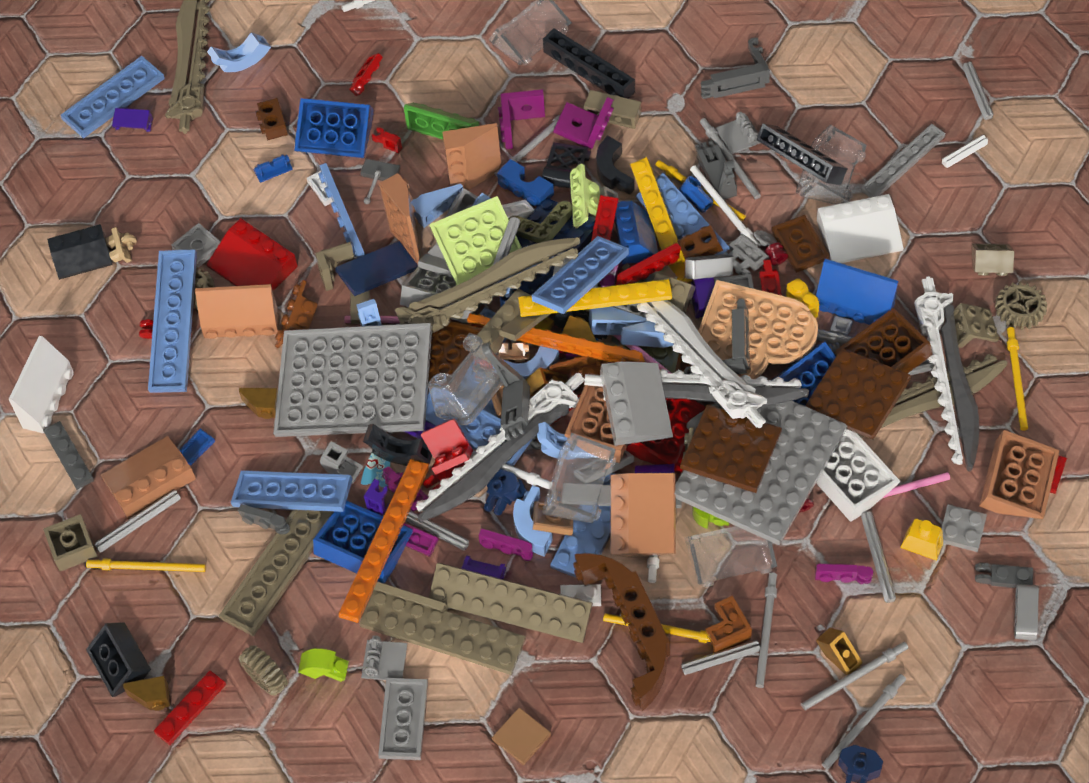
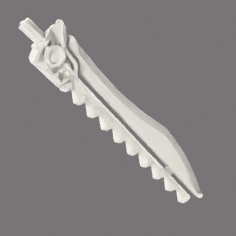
(726, 386)

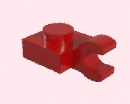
(389, 140)

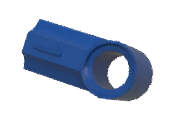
(693, 192)

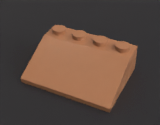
(472, 154)
(401, 213)
(237, 311)
(592, 420)
(148, 476)
(1019, 476)
(643, 514)

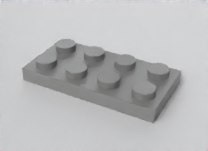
(403, 719)

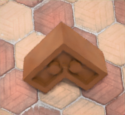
(733, 628)

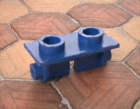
(272, 169)

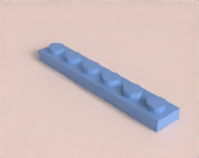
(338, 206)

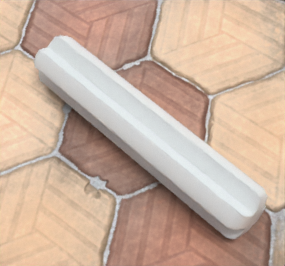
(964, 151)

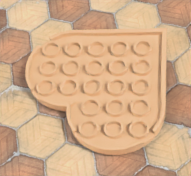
(779, 326)

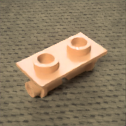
(517, 353)

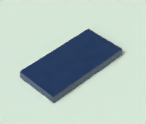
(376, 268)

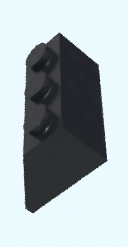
(79, 251)
(117, 657)

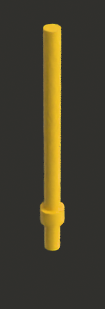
(672, 172)
(1013, 346)
(108, 564)
(701, 636)

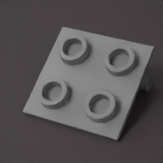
(738, 134)
(383, 659)

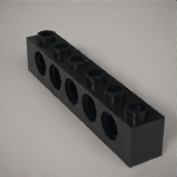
(588, 64)
(802, 154)

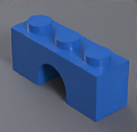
(512, 177)

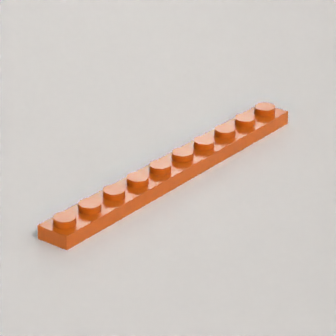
(569, 344)
(383, 541)

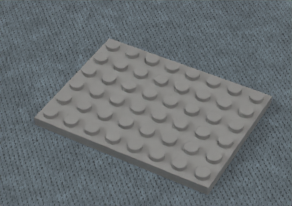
(353, 379)
(793, 470)

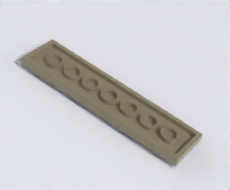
(274, 571)
(511, 602)
(443, 632)

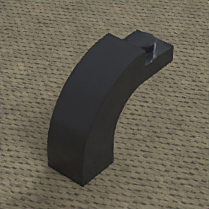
(607, 154)
(395, 449)

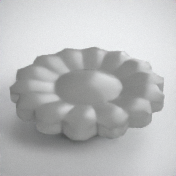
(764, 238)

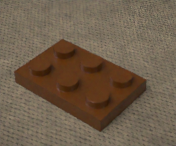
(800, 243)

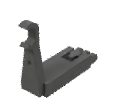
(739, 79)
(717, 169)
(740, 341)
(515, 395)

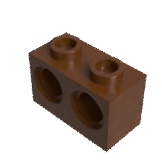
(272, 119)
(701, 247)

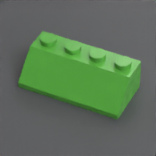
(434, 121)

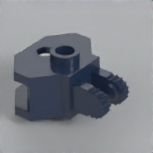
(503, 490)
(860, 767)

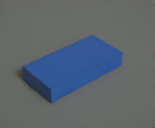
(196, 446)

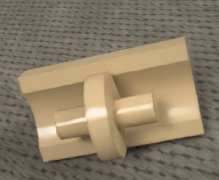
(123, 244)

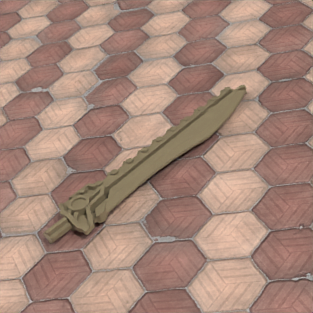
(188, 99)
(513, 263)
(930, 400)

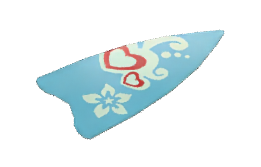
(373, 470)

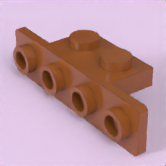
(299, 313)
(579, 364)

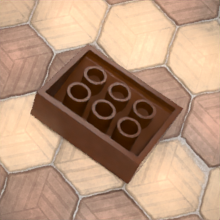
(891, 342)

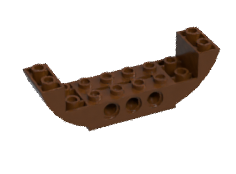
(639, 616)

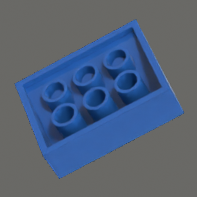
(333, 128)
(855, 292)
(809, 369)
(349, 535)

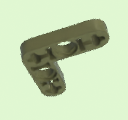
(544, 231)

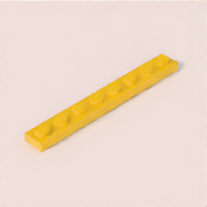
(658, 213)
(606, 297)

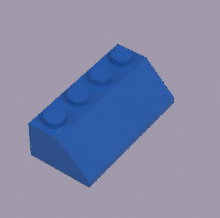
(635, 232)

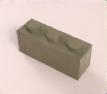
(625, 111)

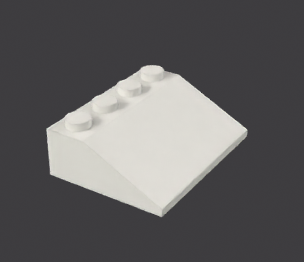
(860, 229)
(40, 386)
(855, 477)

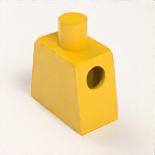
(923, 539)

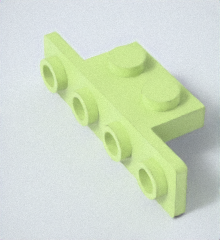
(584, 196)

